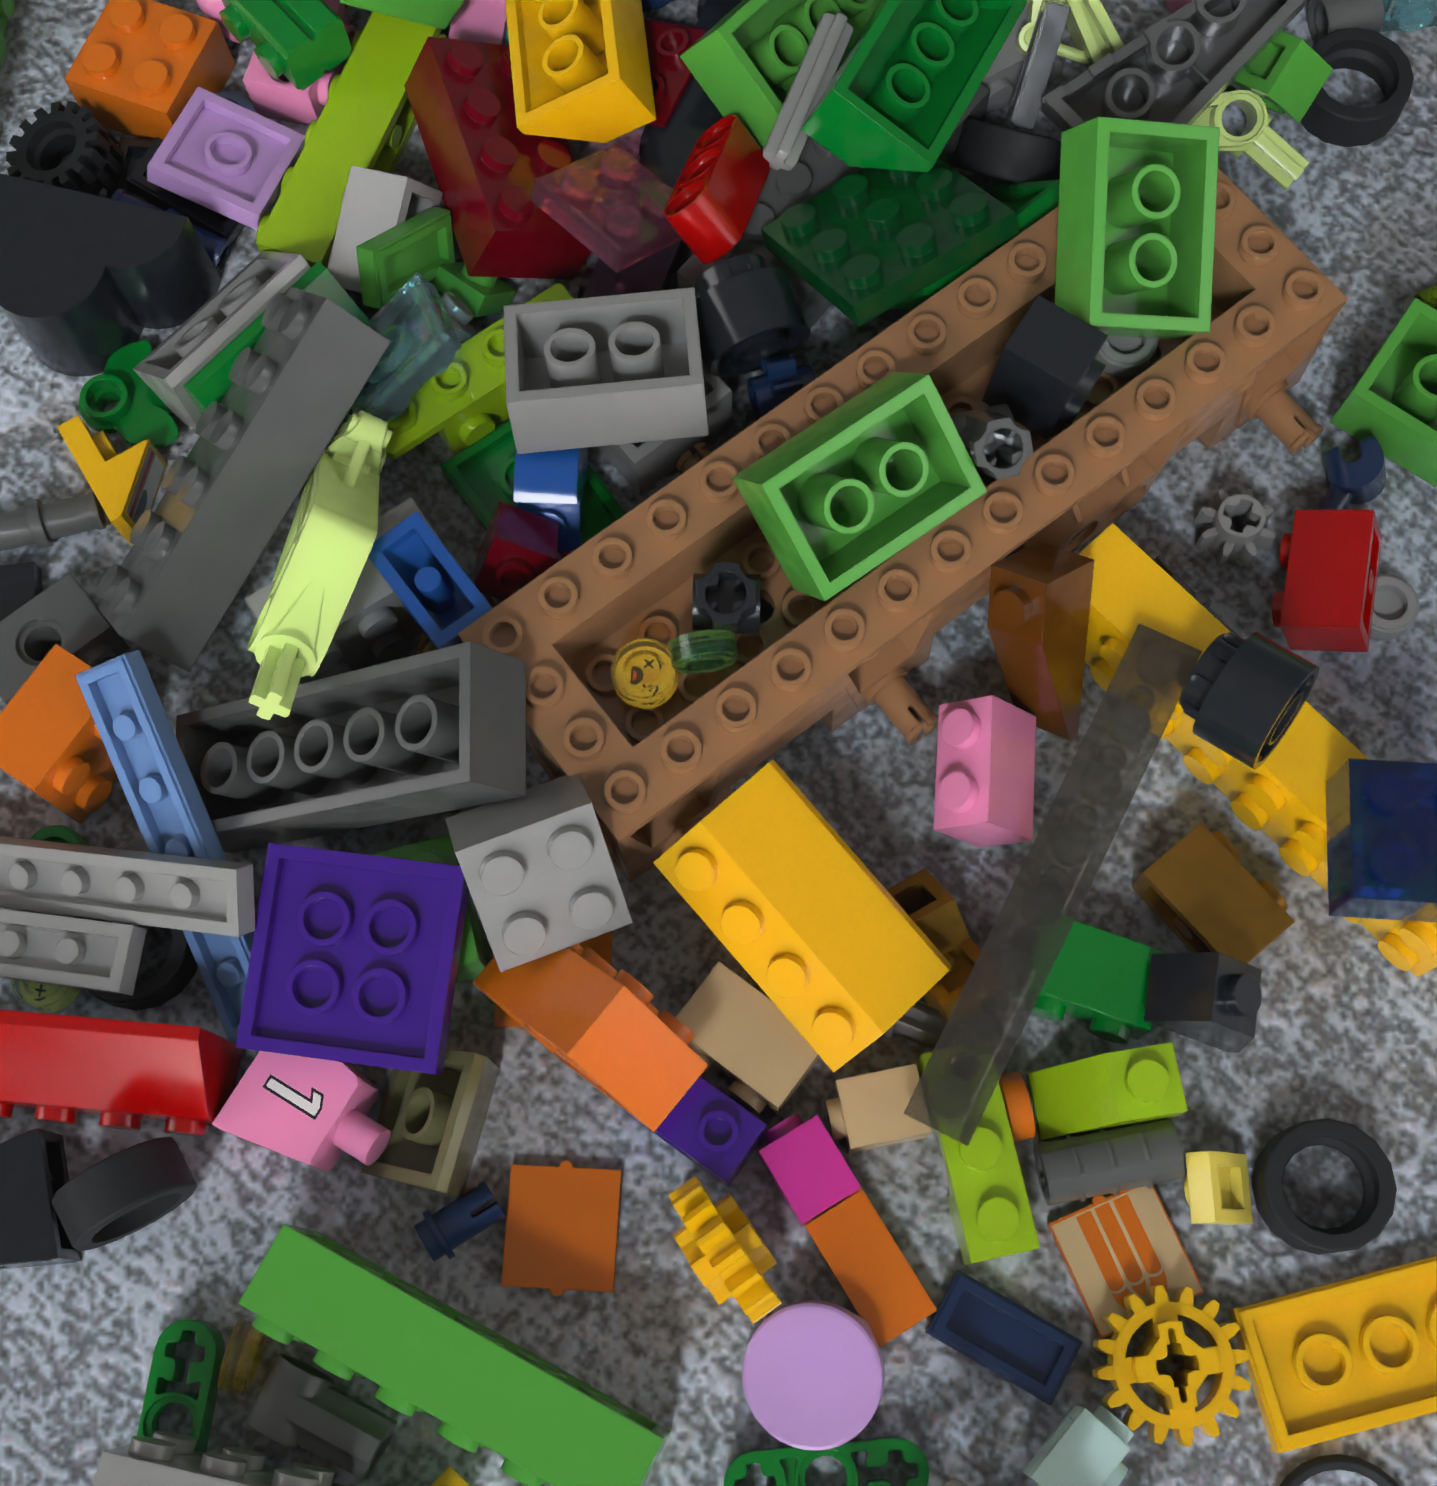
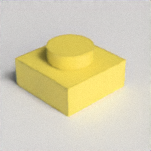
(1218, 1188)

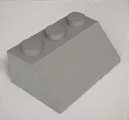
(214, 327)

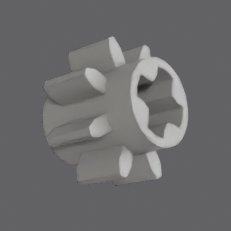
(1242, 512)

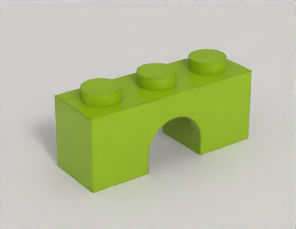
(987, 1187)

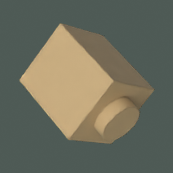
(872, 1107)

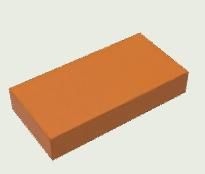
(870, 1267)

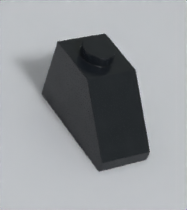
(1204, 998)

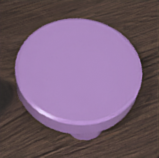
(813, 1375)

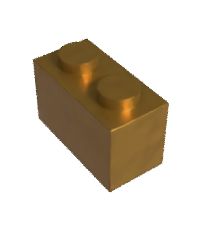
(1212, 898)

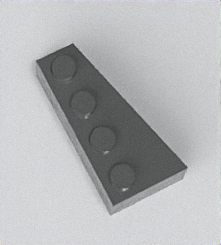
(1173, 65)

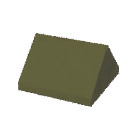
(435, 1123)

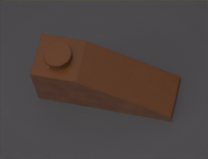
(1041, 632)

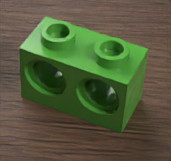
(1285, 76)

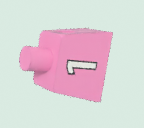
(305, 1110)

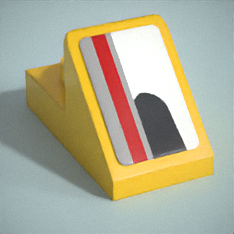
(122, 481)

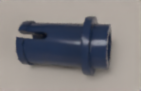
(454, 1223)

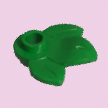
(139, 412)

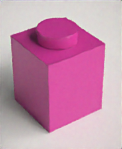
(807, 1167)

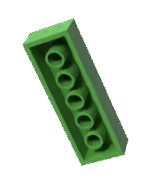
(447, 1366)

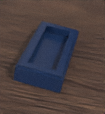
(1004, 1337)

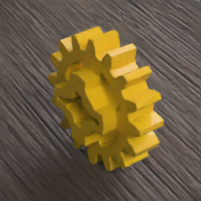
(724, 1249)
(1175, 1397)

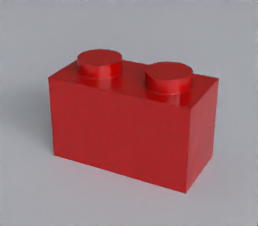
(1329, 580)

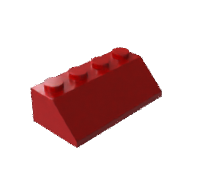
(114, 1071)

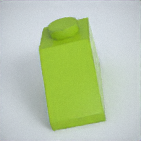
(1107, 1091)

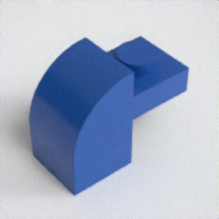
(553, 488)

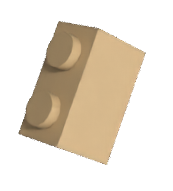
(747, 1040)

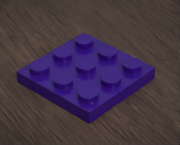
(354, 958)

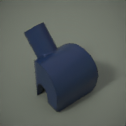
(1354, 481)

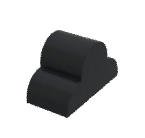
(94, 272)

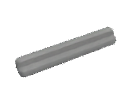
(810, 82)

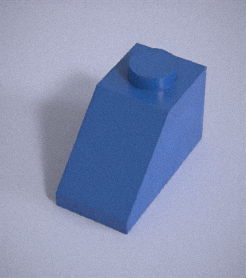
(428, 581)

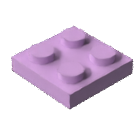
(225, 158)

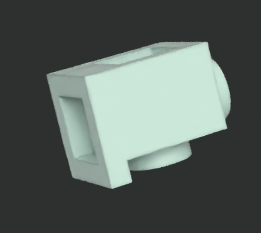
(1082, 1451)

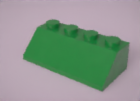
(910, 80)

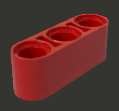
(717, 189)

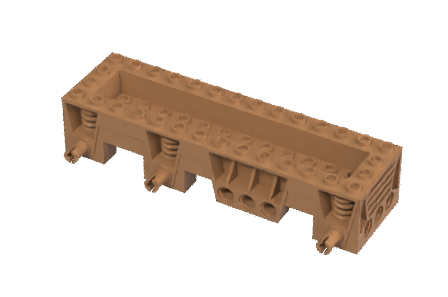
(828, 659)

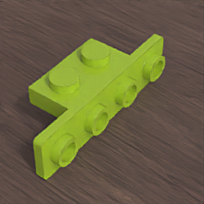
(466, 397)

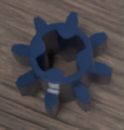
(777, 383)

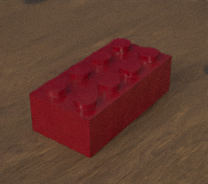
(487, 164)

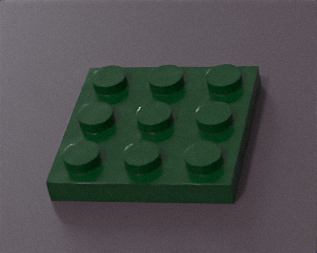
(887, 235)

